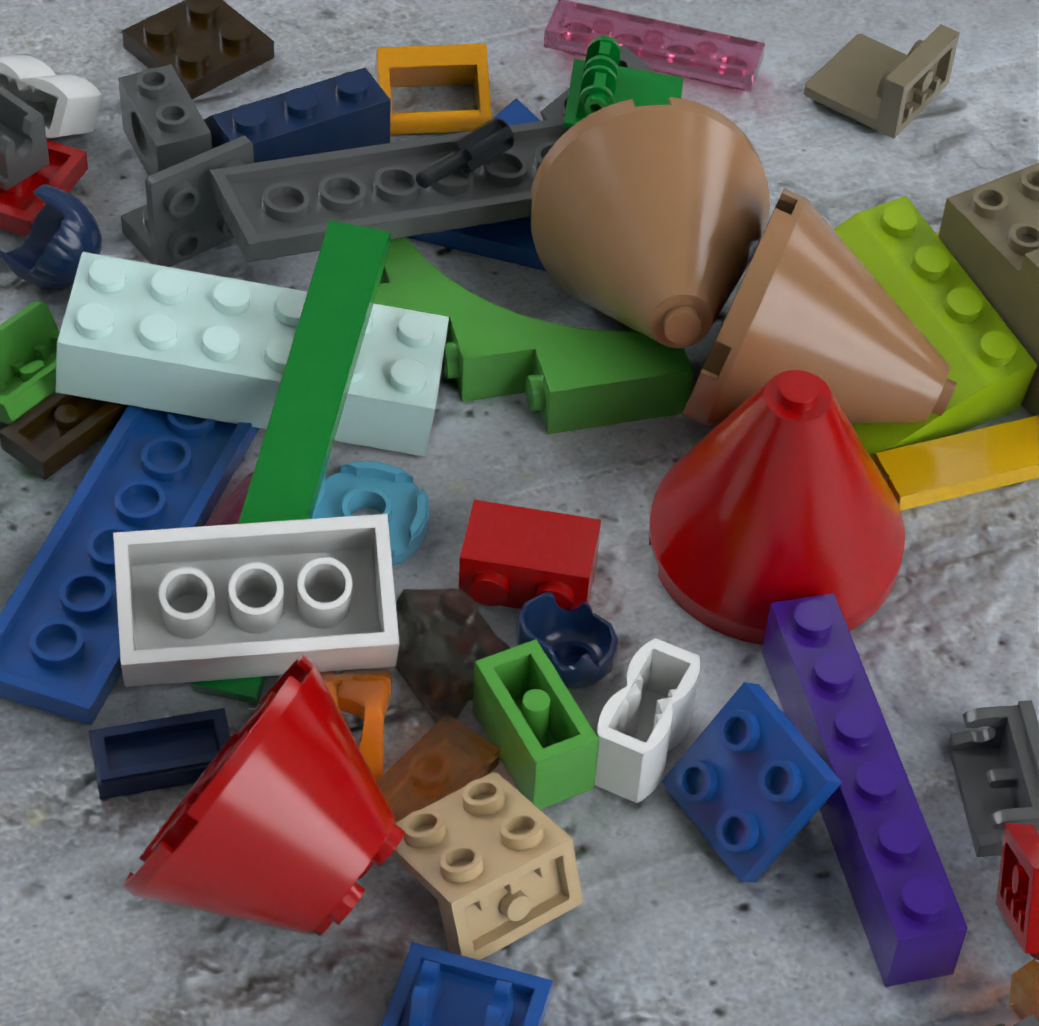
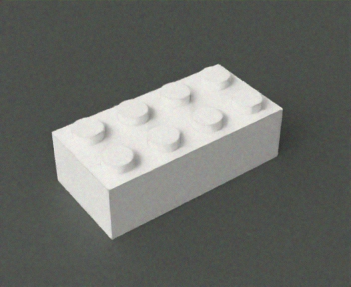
(255, 599)

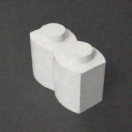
(65, 100)
(646, 719)

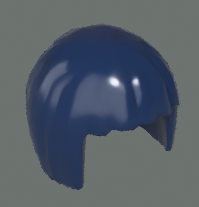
(55, 241)

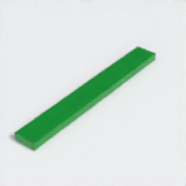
(312, 394)

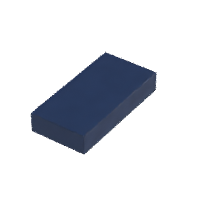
(156, 752)

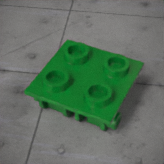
(602, 82)

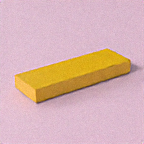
(962, 463)

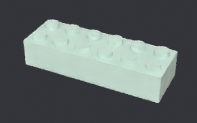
(222, 348)

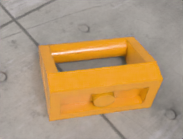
(433, 67)

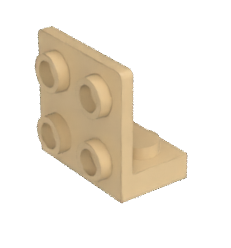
(490, 865)

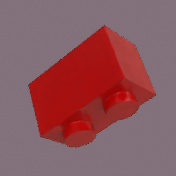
(527, 552)

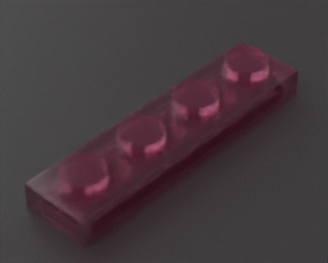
(660, 44)

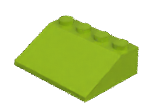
(951, 313)

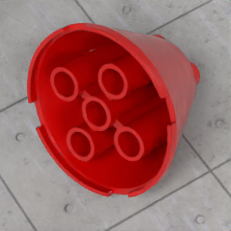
(276, 819)

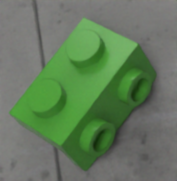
(27, 360)

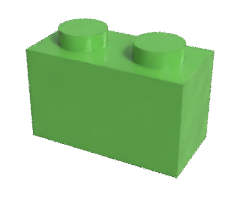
(535, 724)

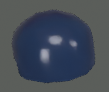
(574, 640)

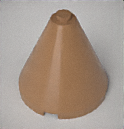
(651, 215)
(824, 313)

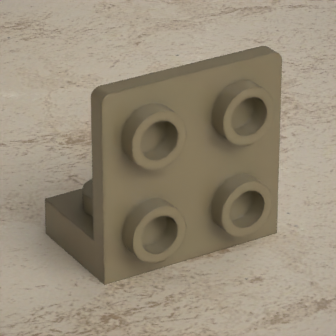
(884, 84)

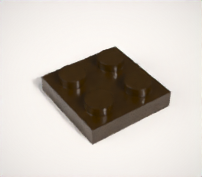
(202, 42)

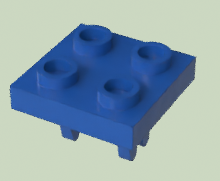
(750, 782)
(464, 991)

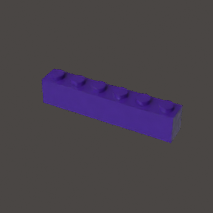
(874, 812)

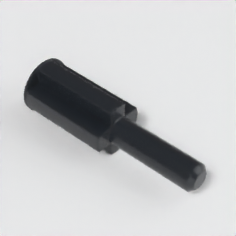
(470, 152)

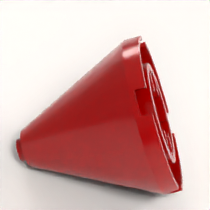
(777, 512)

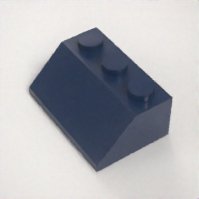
(311, 119)

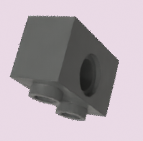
(161, 119)

